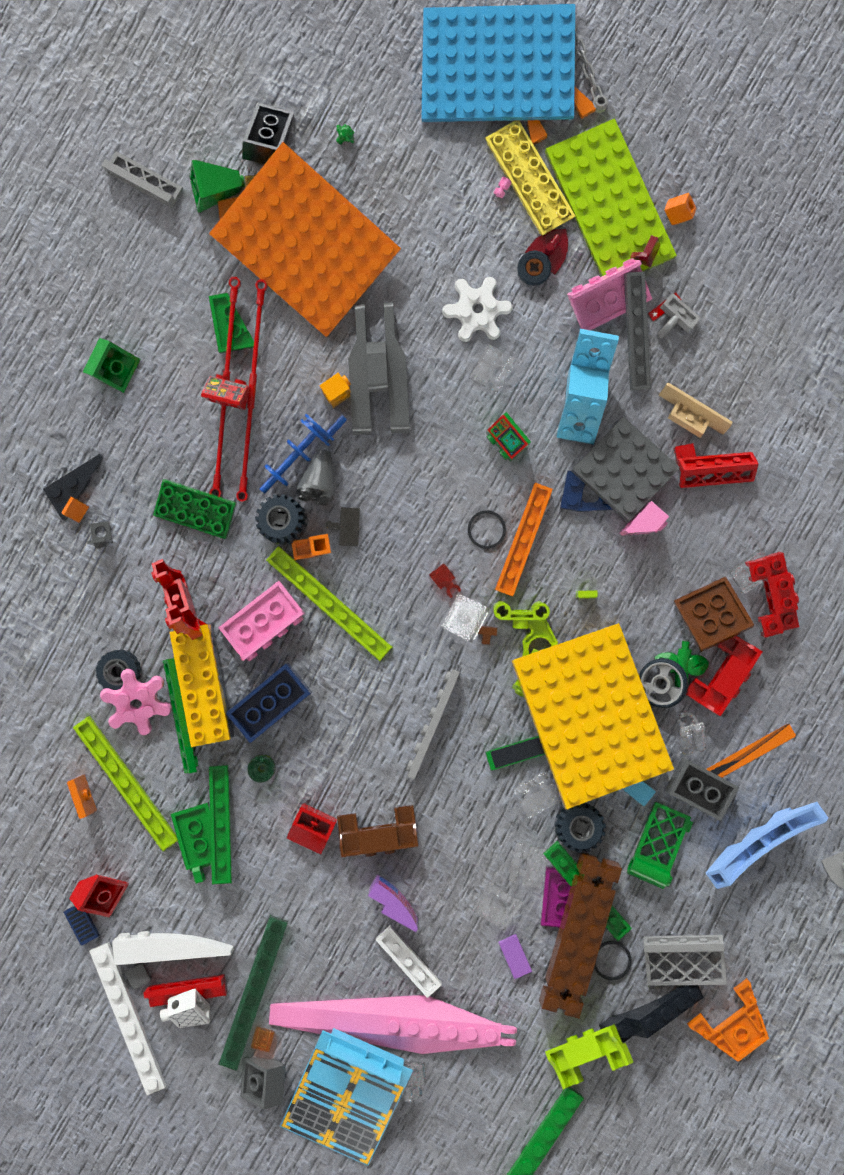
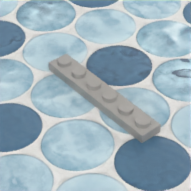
(429, 730)

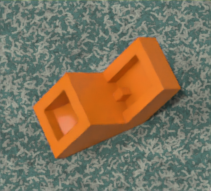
(311, 547)

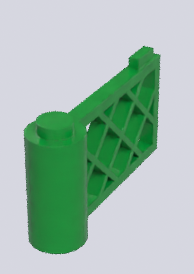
(648, 869)

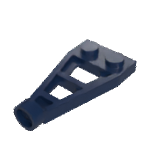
(573, 494)

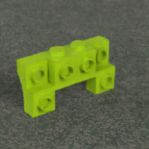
(589, 1047)

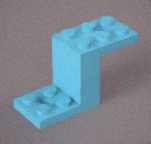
(587, 386)

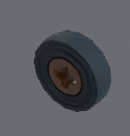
(534, 278)

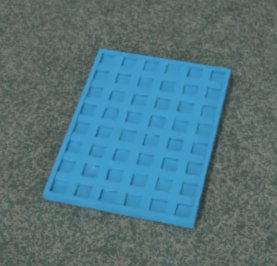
(498, 63)

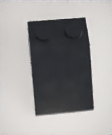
(266, 132)

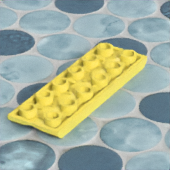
(529, 177)

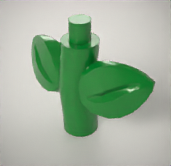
(692, 664)

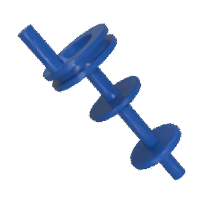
(316, 431)

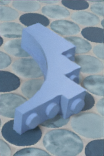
(760, 840)

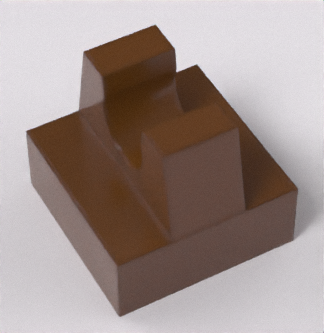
(486, 632)

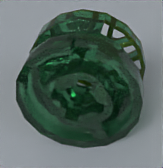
(261, 768)

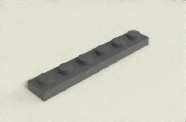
(637, 330)

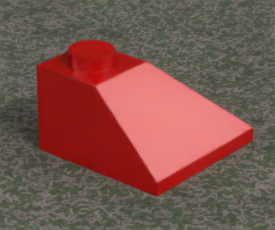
(98, 895)

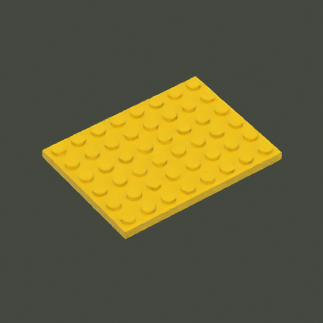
(592, 715)

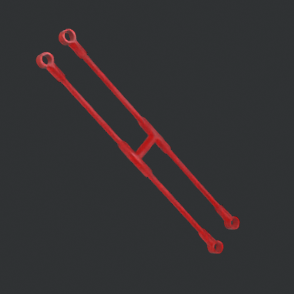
(252, 384)

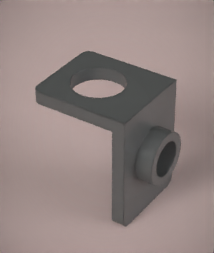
(101, 542)

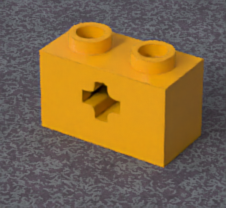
(336, 389)

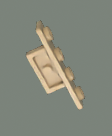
(693, 414)

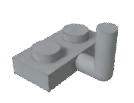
(679, 314)

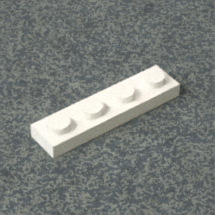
(408, 961)

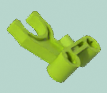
(528, 619)

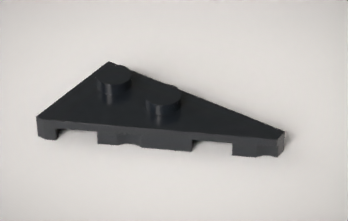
(71, 484)

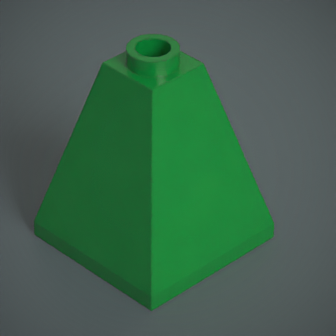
(213, 183)

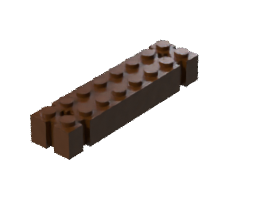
(580, 935)

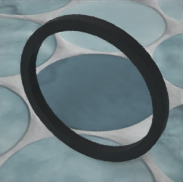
(503, 524)
(629, 961)

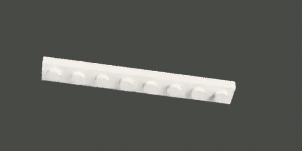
(128, 1019)

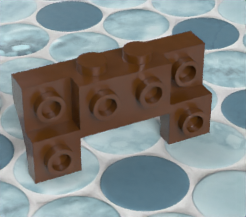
(377, 838)

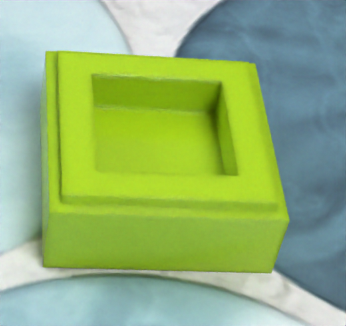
(587, 594)

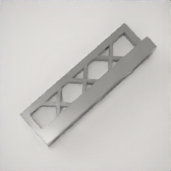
(141, 183)

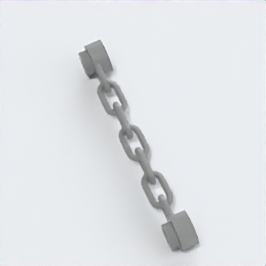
(599, 107)

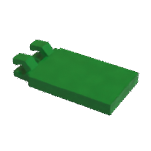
(194, 838)

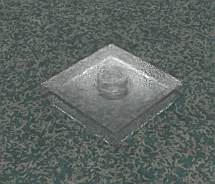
(465, 618)

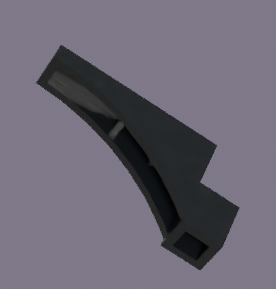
(655, 1015)

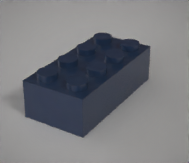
(269, 702)

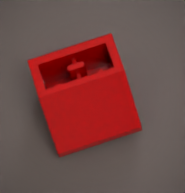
(311, 828)

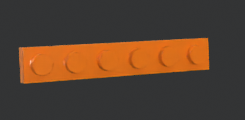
(523, 539)

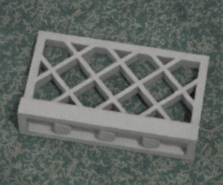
(686, 944)

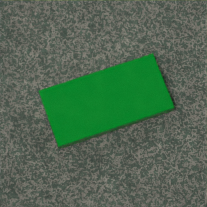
(194, 509)

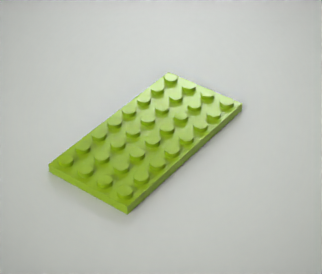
(608, 197)

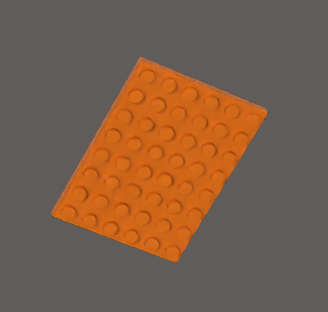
(304, 240)

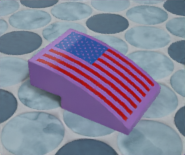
(393, 902)

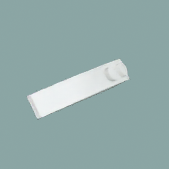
(165, 947)

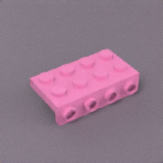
(603, 296)
(262, 621)

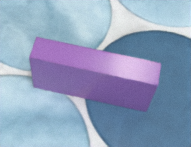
(515, 956)

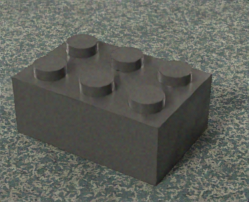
(701, 789)

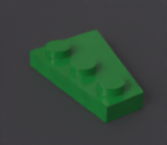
(220, 314)

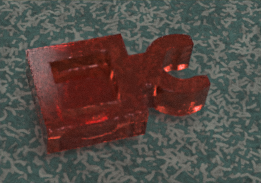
(442, 577)

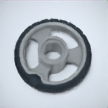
(665, 666)

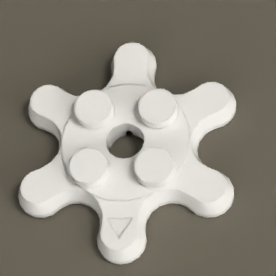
(477, 321)

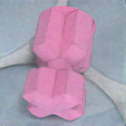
(504, 185)

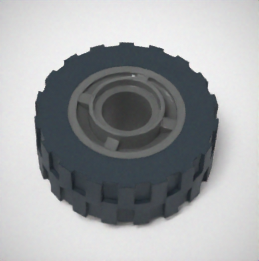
(106, 668)

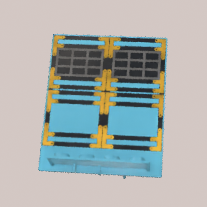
(347, 1095)

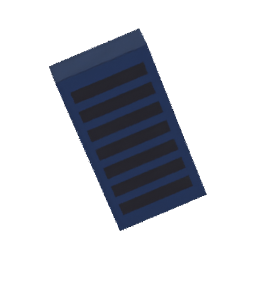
(81, 925)

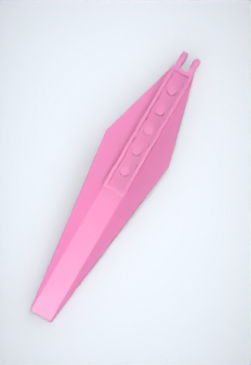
(395, 1022)

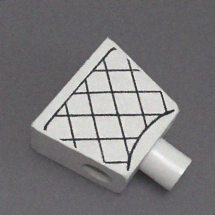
(187, 1010)

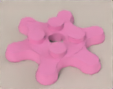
(132, 690)

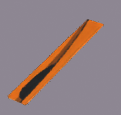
(753, 751)

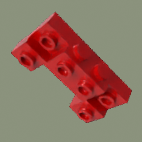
(779, 593)
(180, 610)
(728, 677)

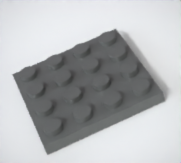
(625, 469)

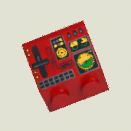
(226, 392)

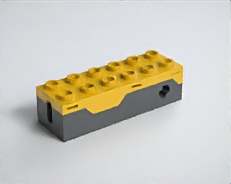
(202, 686)

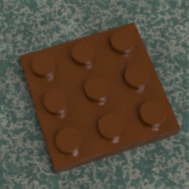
(713, 614)

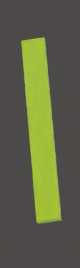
(329, 603)
(126, 783)

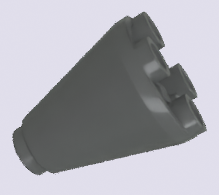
(317, 479)

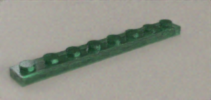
(253, 992)

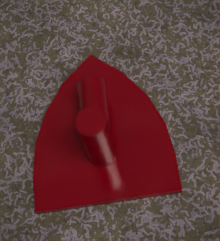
(554, 245)

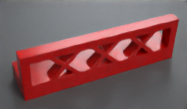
(717, 465)
(207, 986)

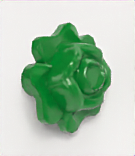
(345, 134)

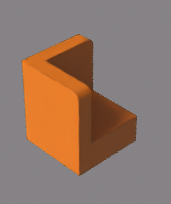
(680, 209)

